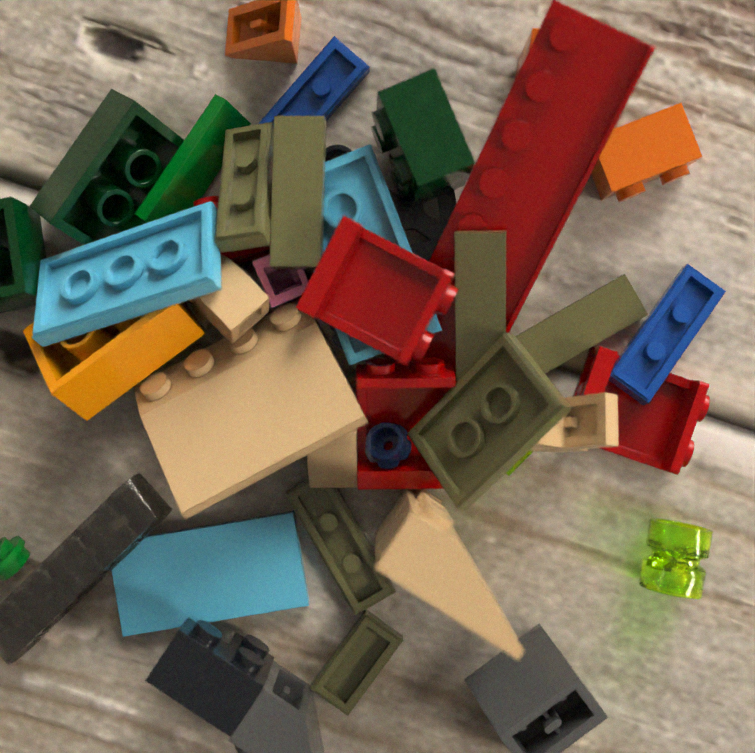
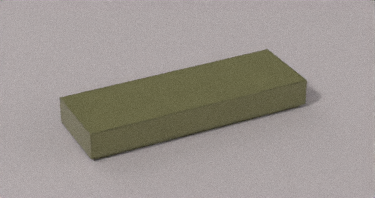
(245, 188)
(298, 192)
(481, 294)
(583, 324)
(341, 545)

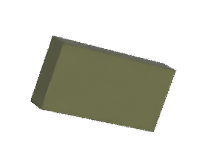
(356, 662)

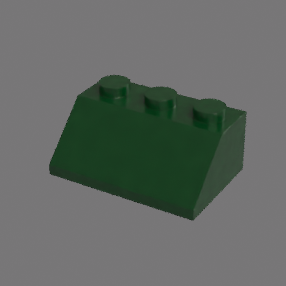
(107, 171)

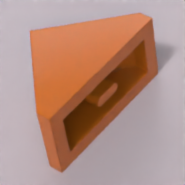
(264, 31)

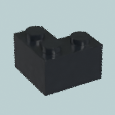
(211, 675)

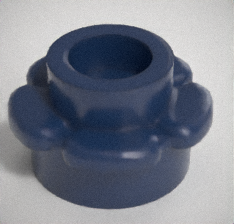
(382, 434)

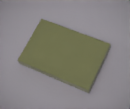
(488, 421)

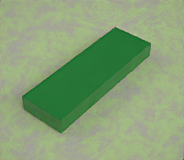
(194, 162)

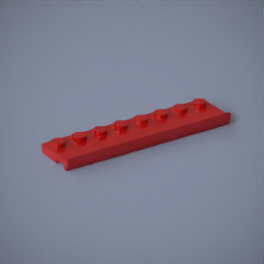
(542, 150)

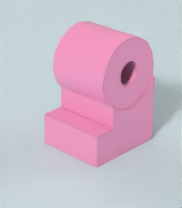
(280, 284)

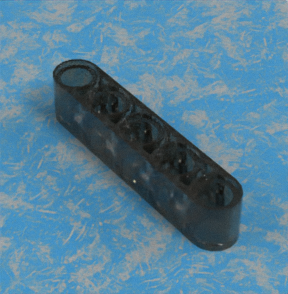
(79, 565)

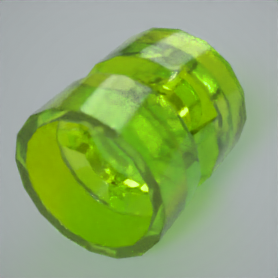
(676, 558)

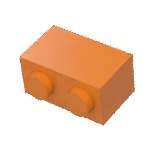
(644, 151)

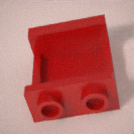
(378, 292)
(399, 397)
(651, 433)

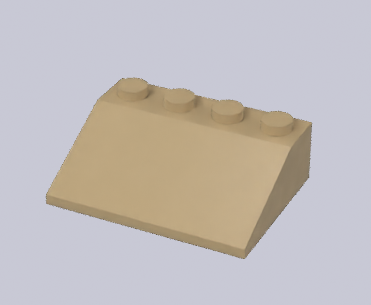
(246, 408)
(429, 559)

